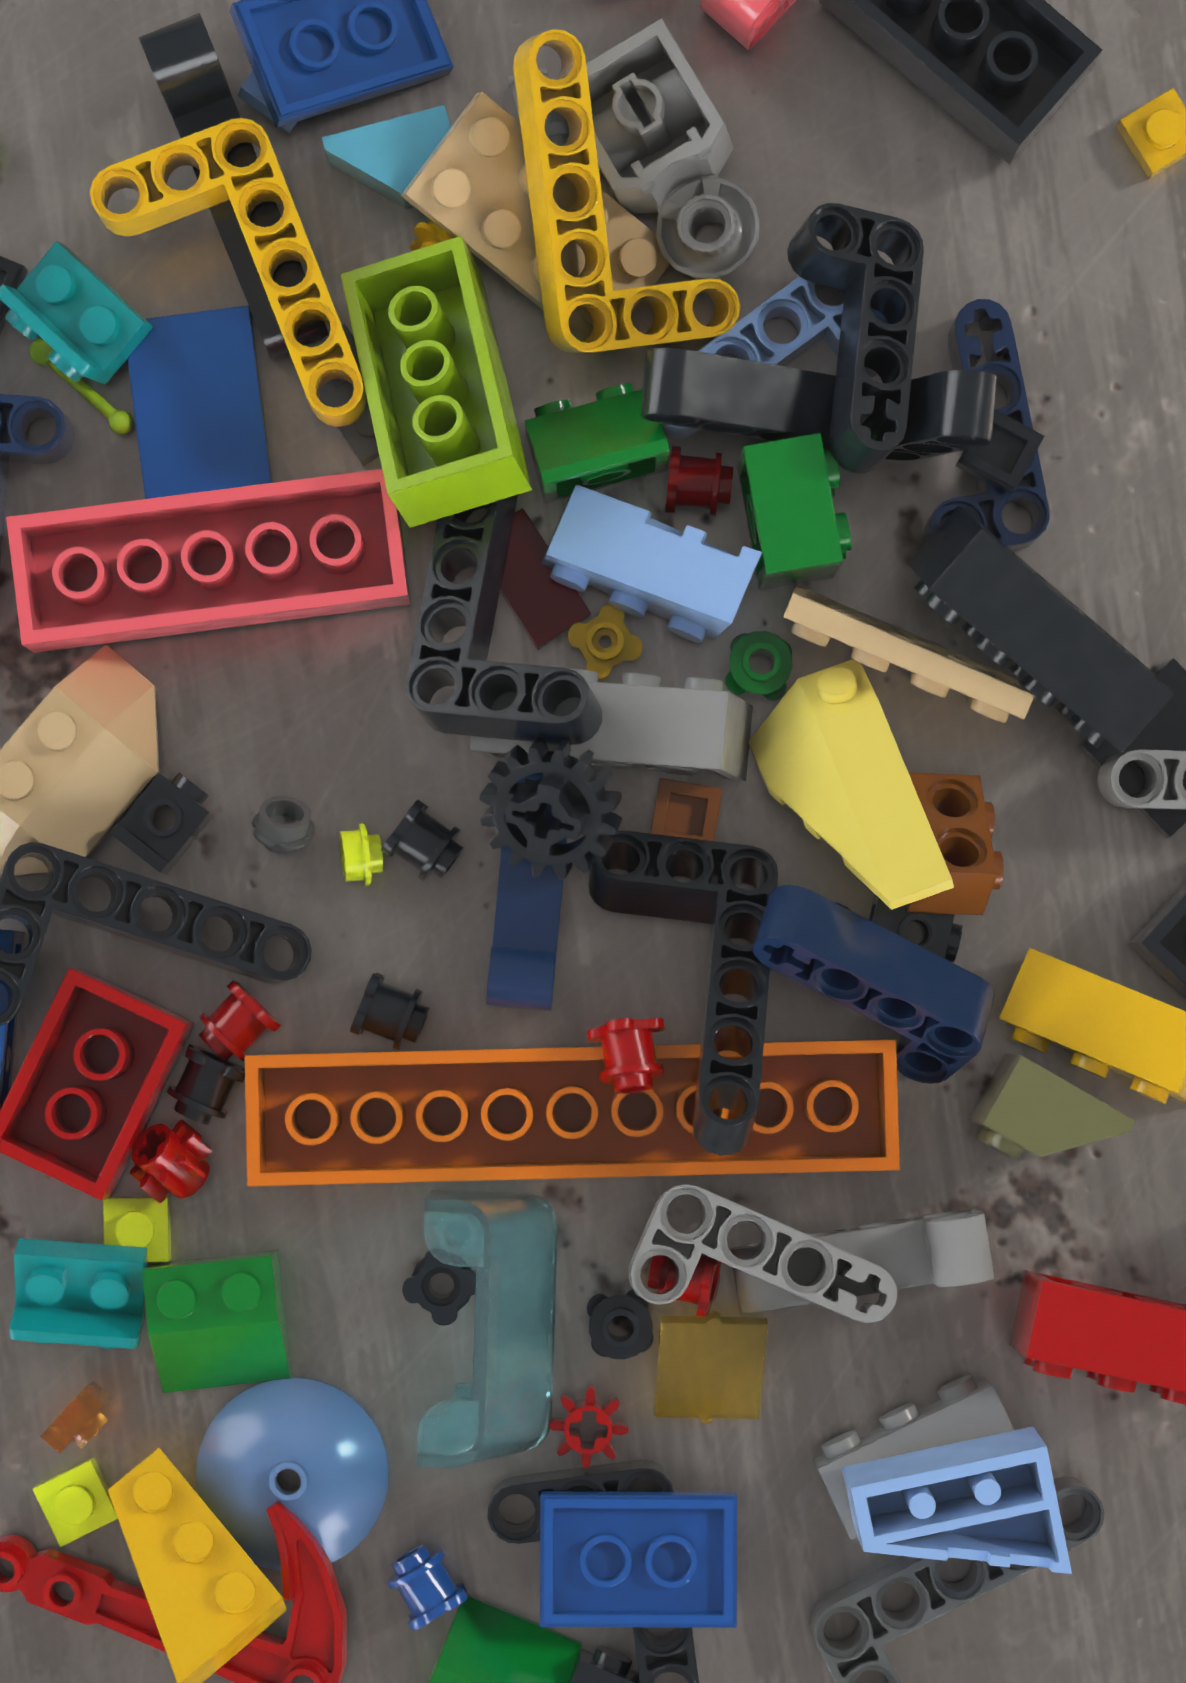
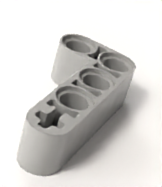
(915, 1250)
(767, 1264)

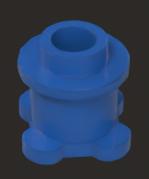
(425, 1585)

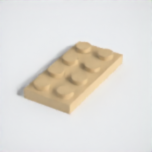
(480, 191)
(930, 664)

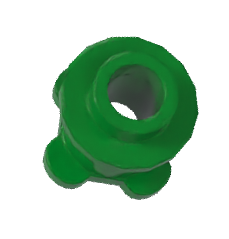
(744, 679)

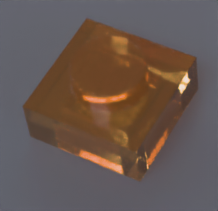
(79, 1420)

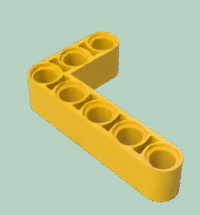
(586, 221)
(268, 245)

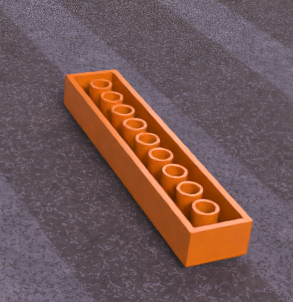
(553, 1118)

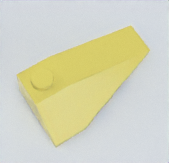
(843, 774)

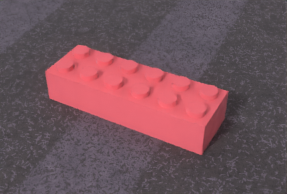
(207, 561)

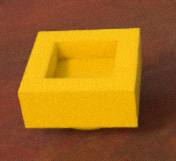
(1156, 132)

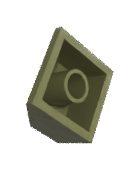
(1041, 1112)

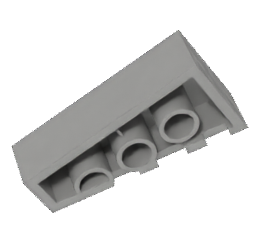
(654, 726)

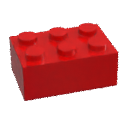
(90, 1083)
(1101, 1331)

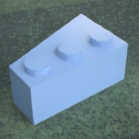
(648, 565)
(962, 1501)

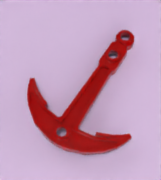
(316, 1625)

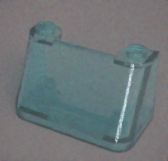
(515, 1259)

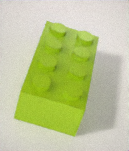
(435, 382)

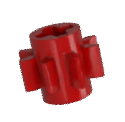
(170, 1161)
(601, 1438)

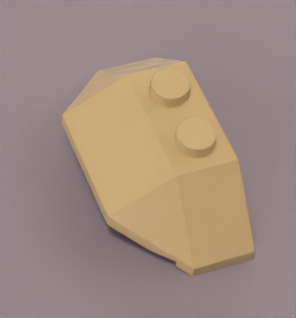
(78, 760)

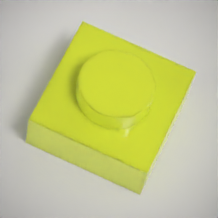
(139, 1224)
(76, 1502)

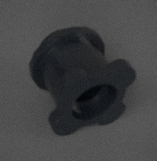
(424, 842)
(390, 1012)
(205, 1085)
(443, 1307)
(604, 1309)

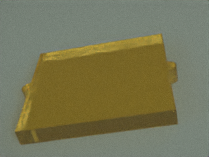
(710, 1367)

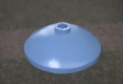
(299, 1428)

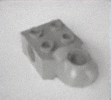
(664, 152)

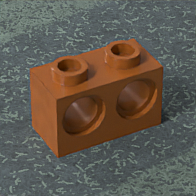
(964, 834)

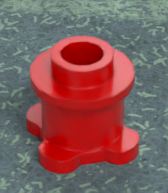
(697, 482)
(236, 1023)
(628, 1053)
(701, 1288)

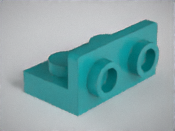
(75, 315)
(78, 1293)

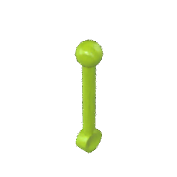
(119, 421)

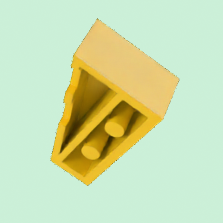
(1099, 1024)
(192, 1570)

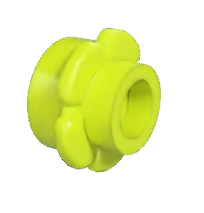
(360, 854)

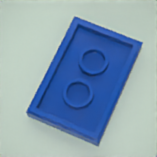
(337, 51)
(199, 404)
(638, 1559)

